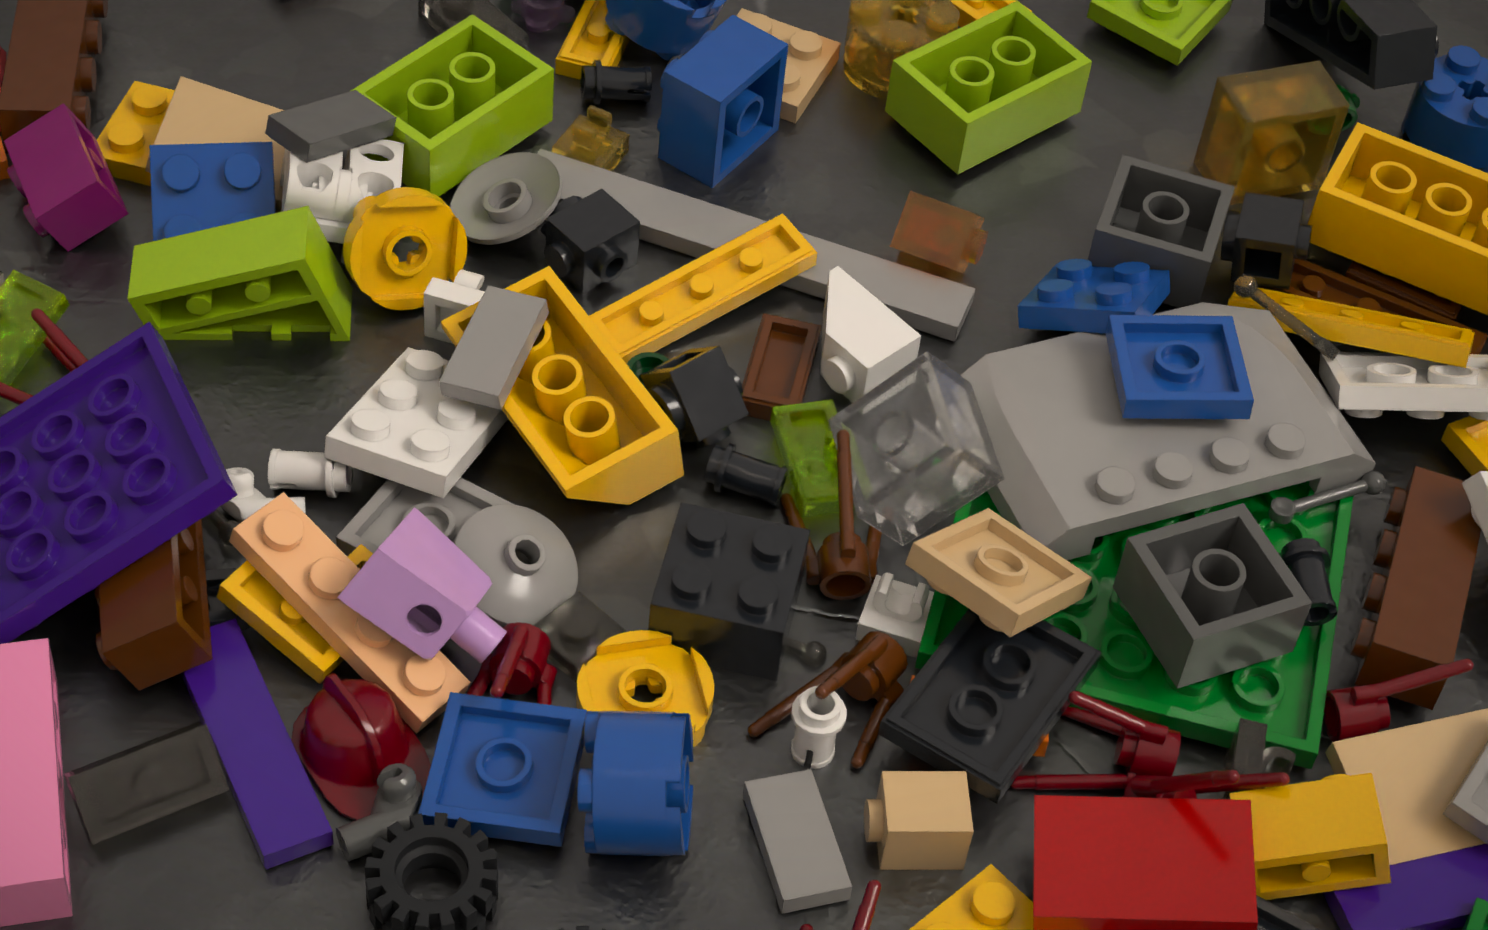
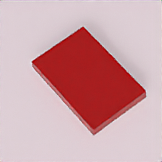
(1143, 864)

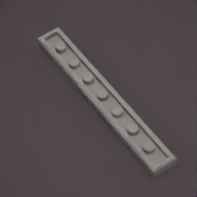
(699, 227)

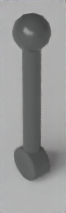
(1283, 509)

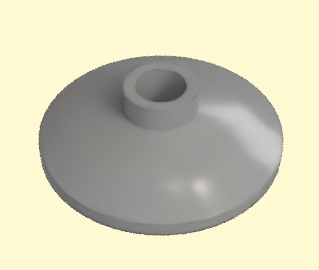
(507, 197)
(519, 589)

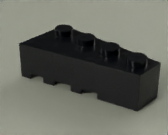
(1368, 39)

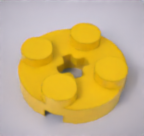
(385, 220)
(653, 661)

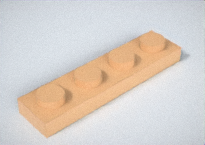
(310, 576)

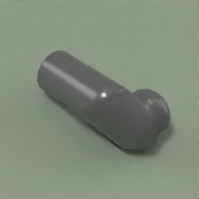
(395, 801)

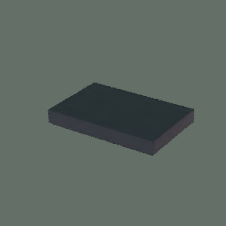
(989, 700)

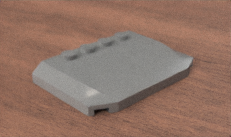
(1089, 473)

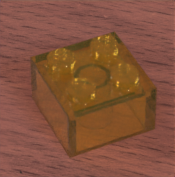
(1272, 130)

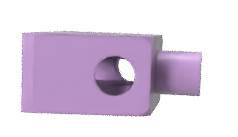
(424, 592)

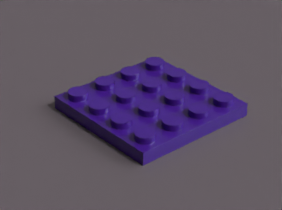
(99, 477)

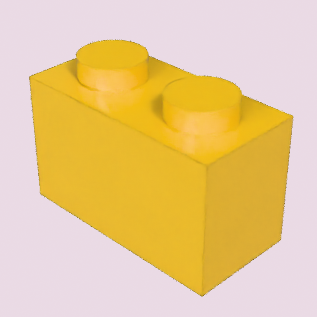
(1317, 836)

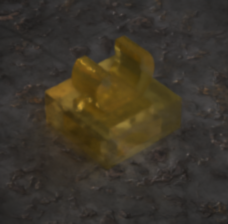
(594, 140)

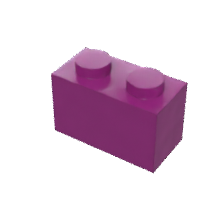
(63, 178)

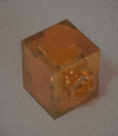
(940, 232)

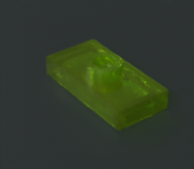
(18, 331)
(810, 454)

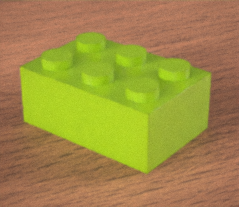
(987, 86)
(461, 102)

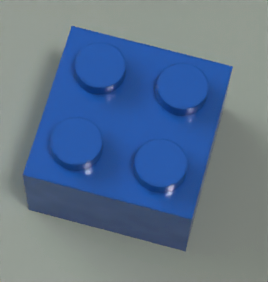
(721, 100)

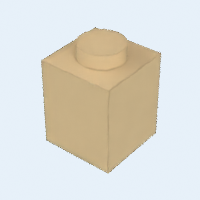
(920, 820)

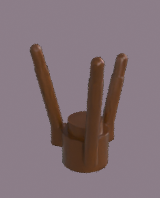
(843, 562)
(864, 673)

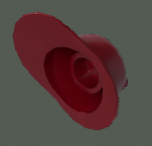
(350, 738)

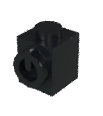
(1266, 239)
(590, 240)
(698, 394)

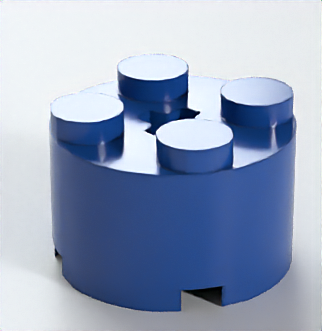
(663, 25)
(1452, 109)
(637, 783)

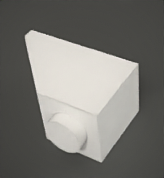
(861, 338)

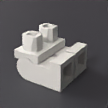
(335, 191)

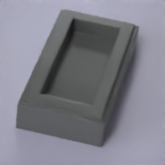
(330, 125)

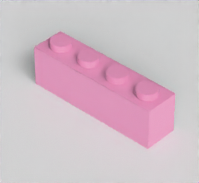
(32, 793)

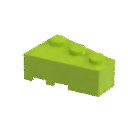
(243, 277)

